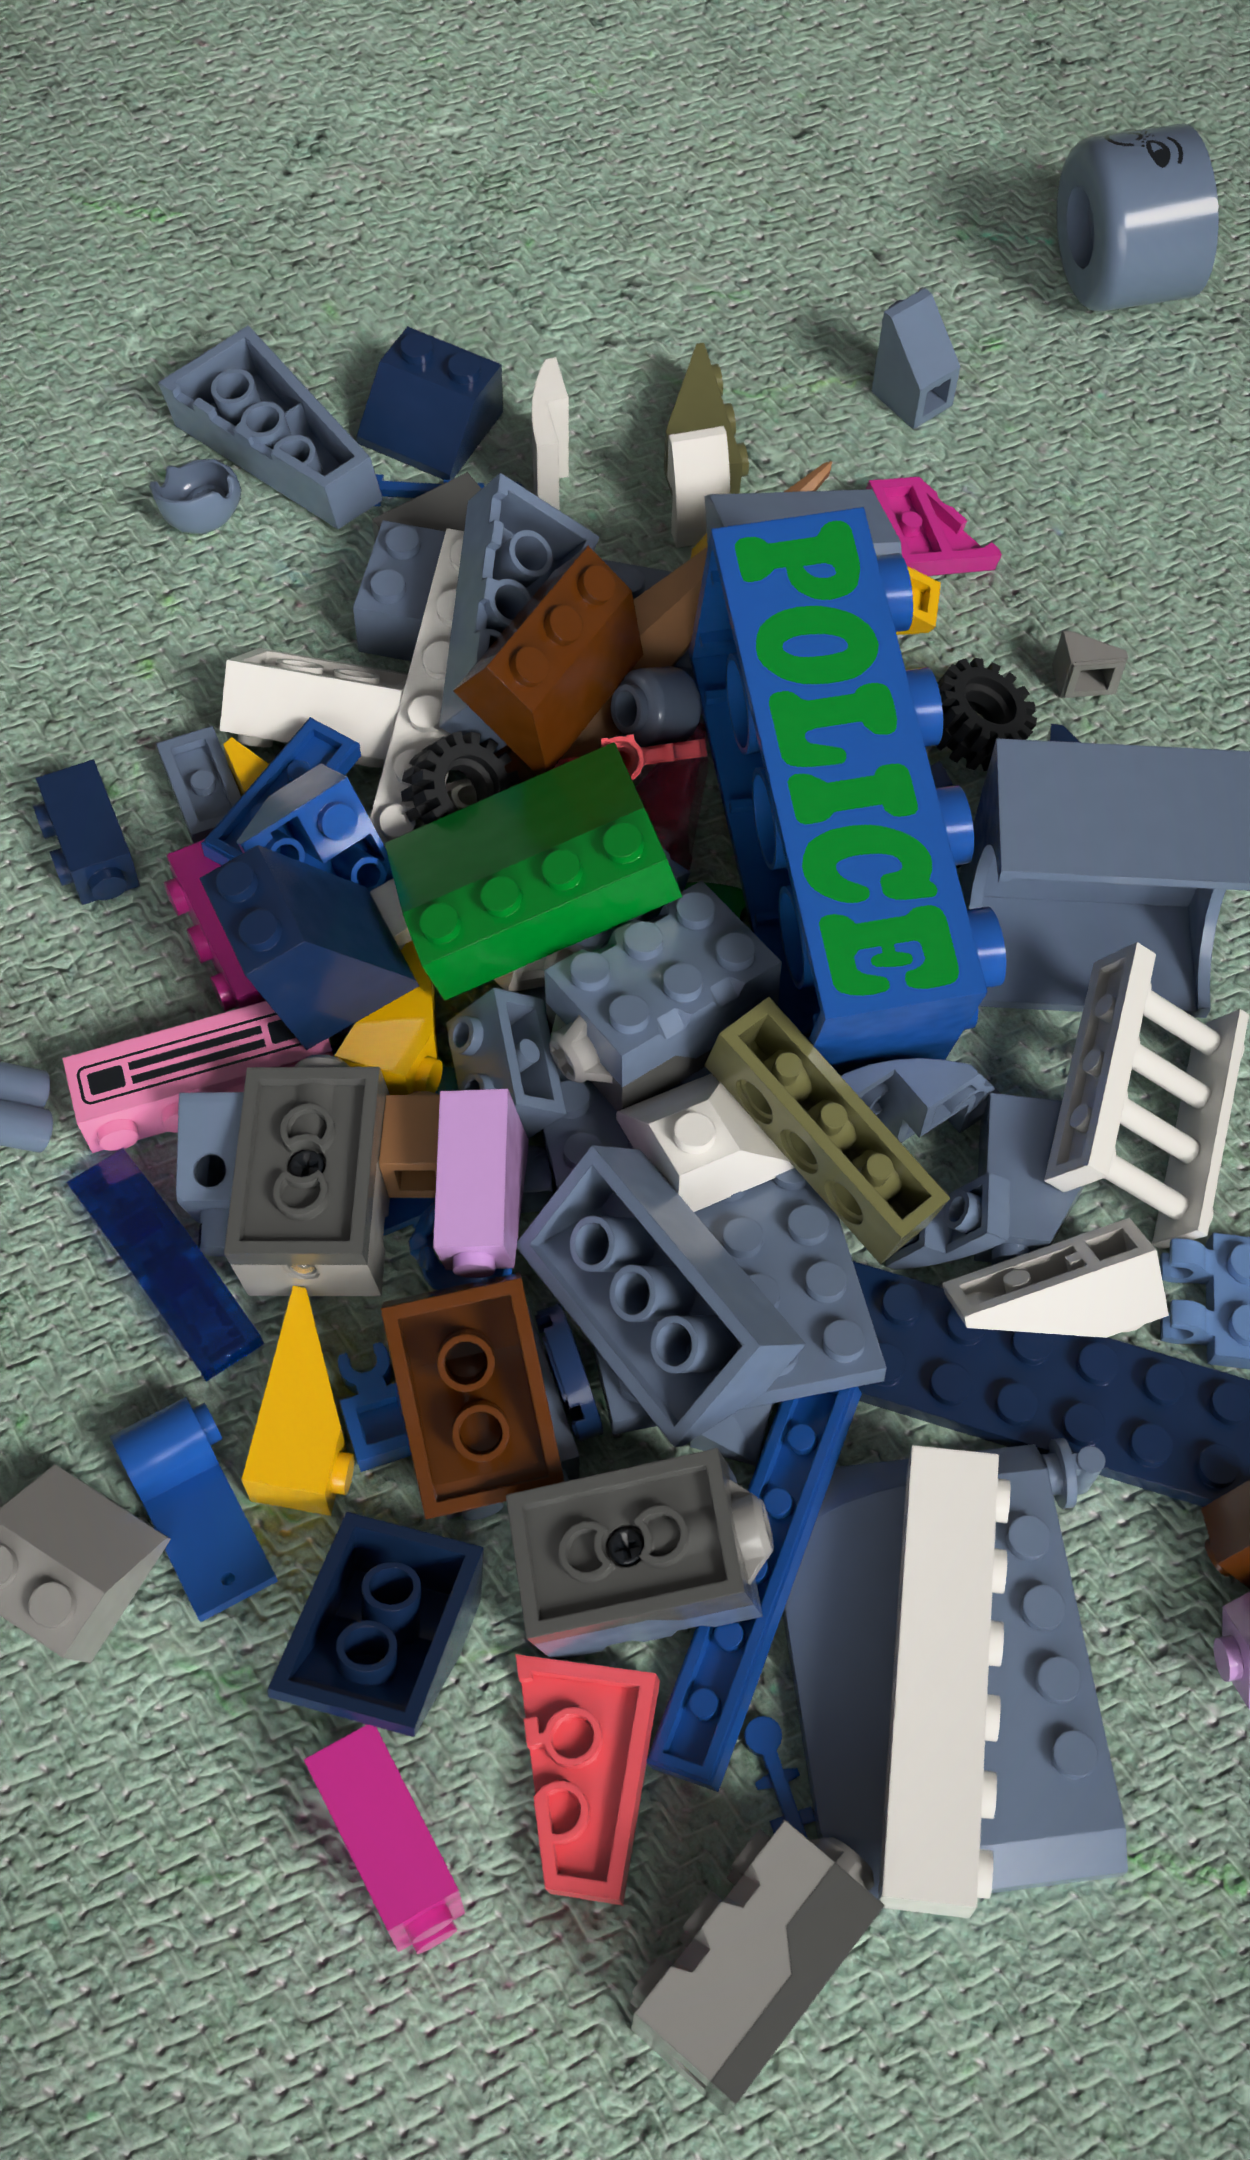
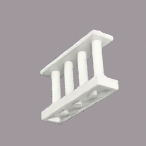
(1098, 1097)

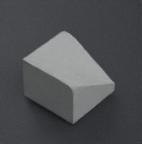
(1087, 666)

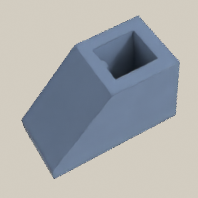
(915, 360)

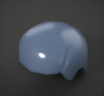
(198, 495)

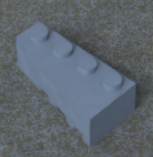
(273, 427)
(505, 557)

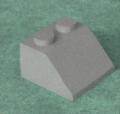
(71, 1563)

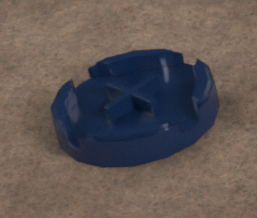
(569, 1372)

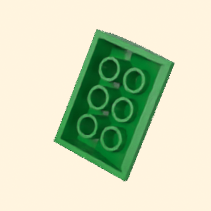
(529, 872)

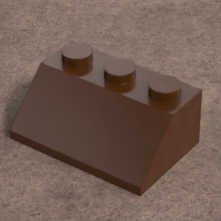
(556, 661)

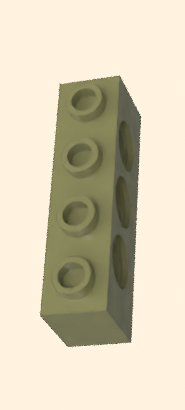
(825, 1130)

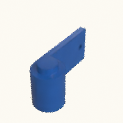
(194, 1506)

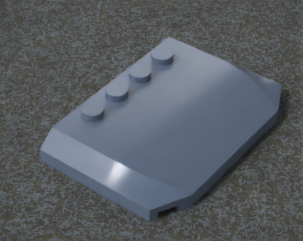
(1055, 1776)

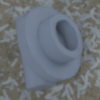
(1070, 1472)

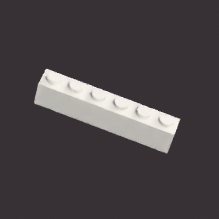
(941, 1685)

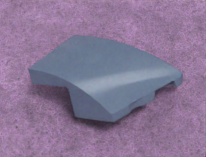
(922, 1094)

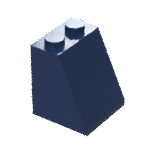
(308, 942)

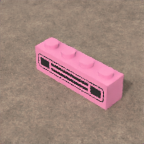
(135, 1084)

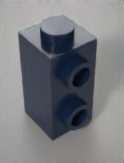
(88, 832)

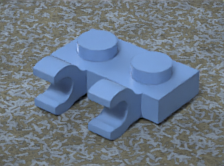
(1226, 1319)

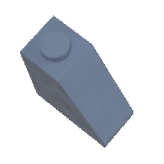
(1017, 1146)

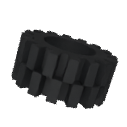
(995, 698)
(454, 753)

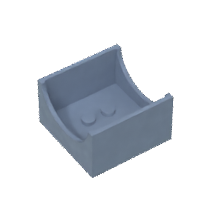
(1107, 852)

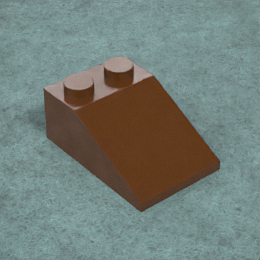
(472, 1394)

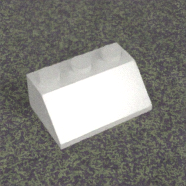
(276, 692)

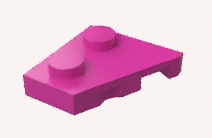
(931, 530)

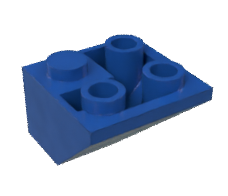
(322, 826)

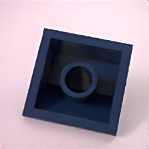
(431, 404)

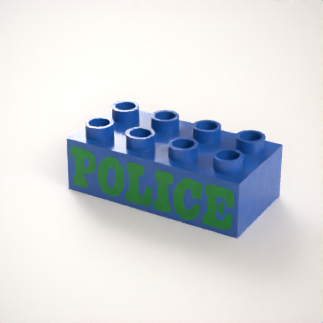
(834, 793)

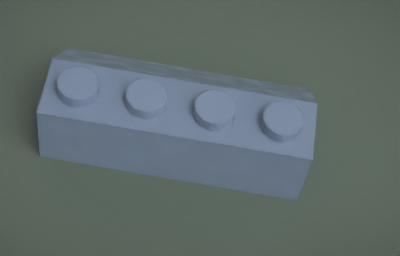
(657, 1293)

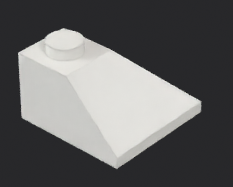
(702, 1142)

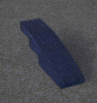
(165, 1264)

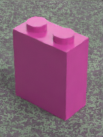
(387, 1839)

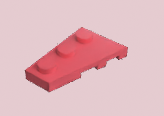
(588, 1767)

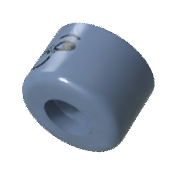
(1137, 217)

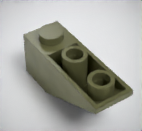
(702, 407)

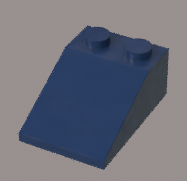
(381, 1625)

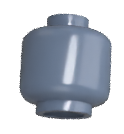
(657, 706)

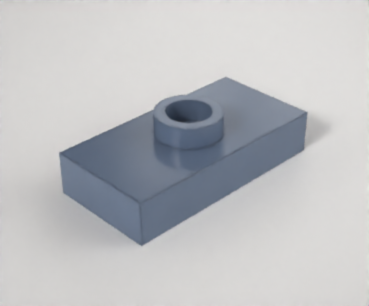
(199, 779)

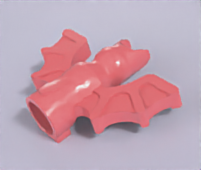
(636, 757)

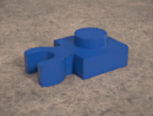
(375, 1413)

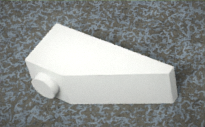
(1076, 1287)

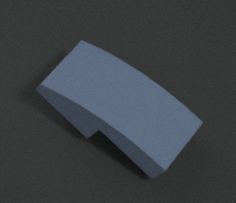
(967, 1224)

